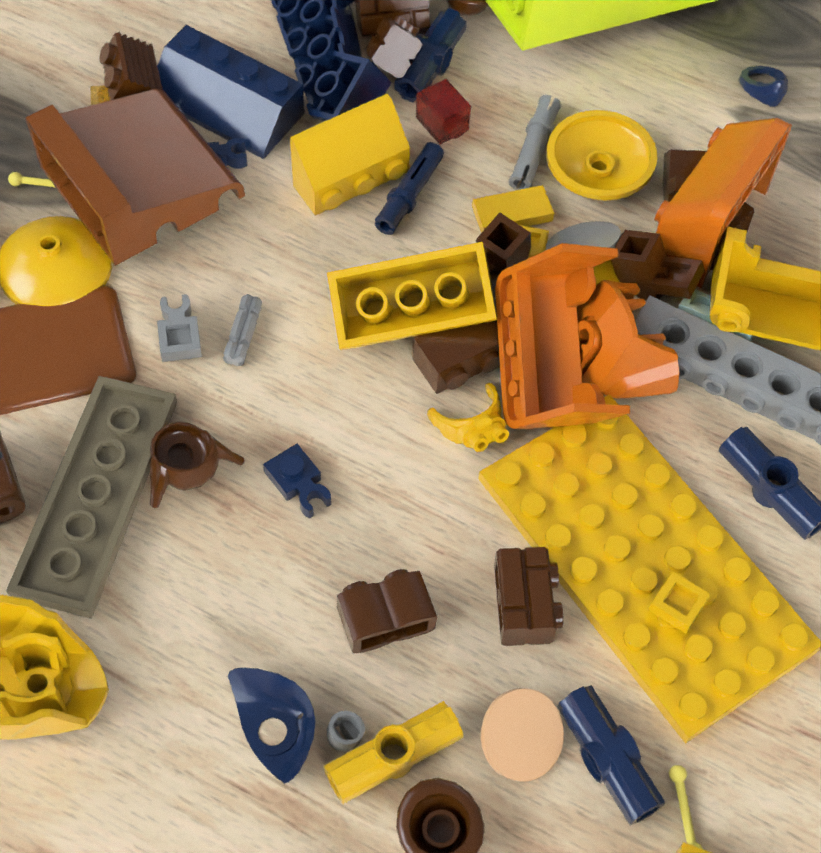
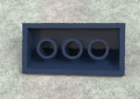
(229, 91)

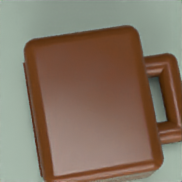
(61, 350)

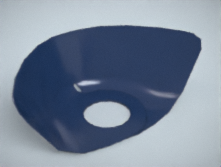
(270, 695)

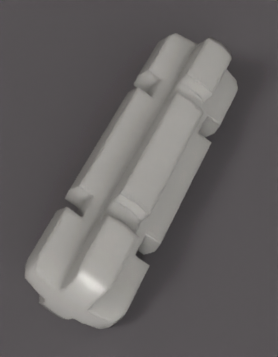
(242, 330)

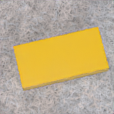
(522, 206)

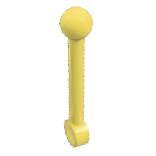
(17, 179)
(678, 776)

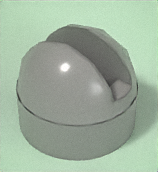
(350, 726)

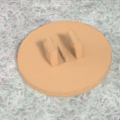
(522, 734)

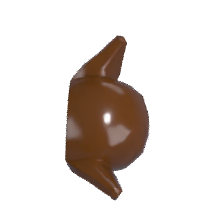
(184, 458)

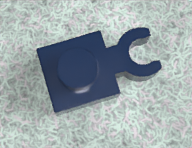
(297, 475)

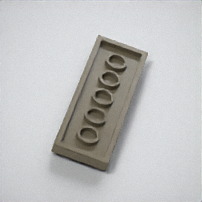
(92, 498)

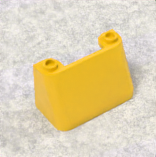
(764, 295)

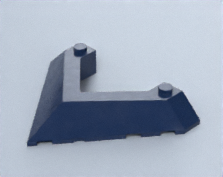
(328, 56)

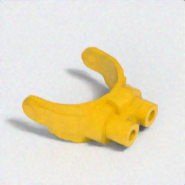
(477, 430)

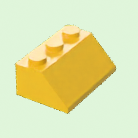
(349, 155)

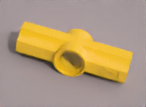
(369, 767)

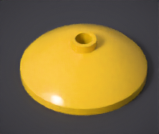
(601, 155)
(56, 275)

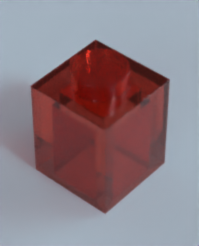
(443, 111)

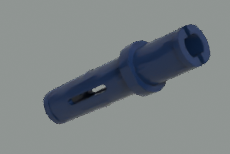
(402, 199)

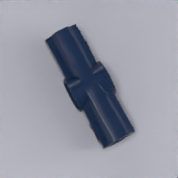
(434, 54)
(758, 465)
(610, 754)

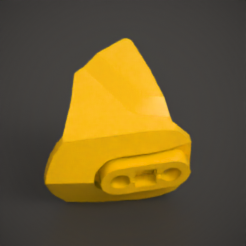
(45, 654)

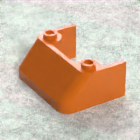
(737, 161)
(541, 339)

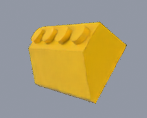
(412, 296)

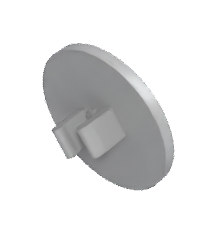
(588, 233)

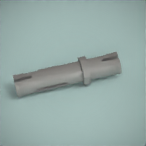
(538, 134)

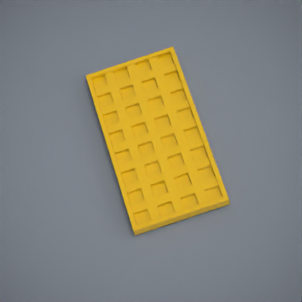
(618, 531)

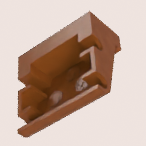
(130, 169)

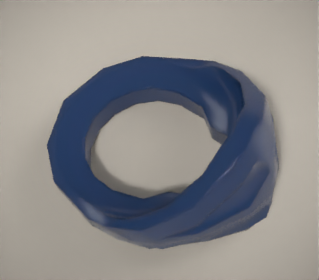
(768, 93)

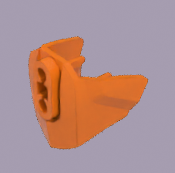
(614, 351)

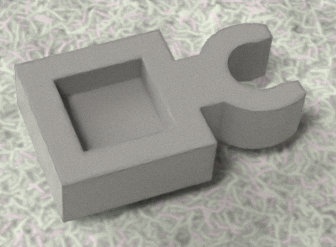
(178, 332)

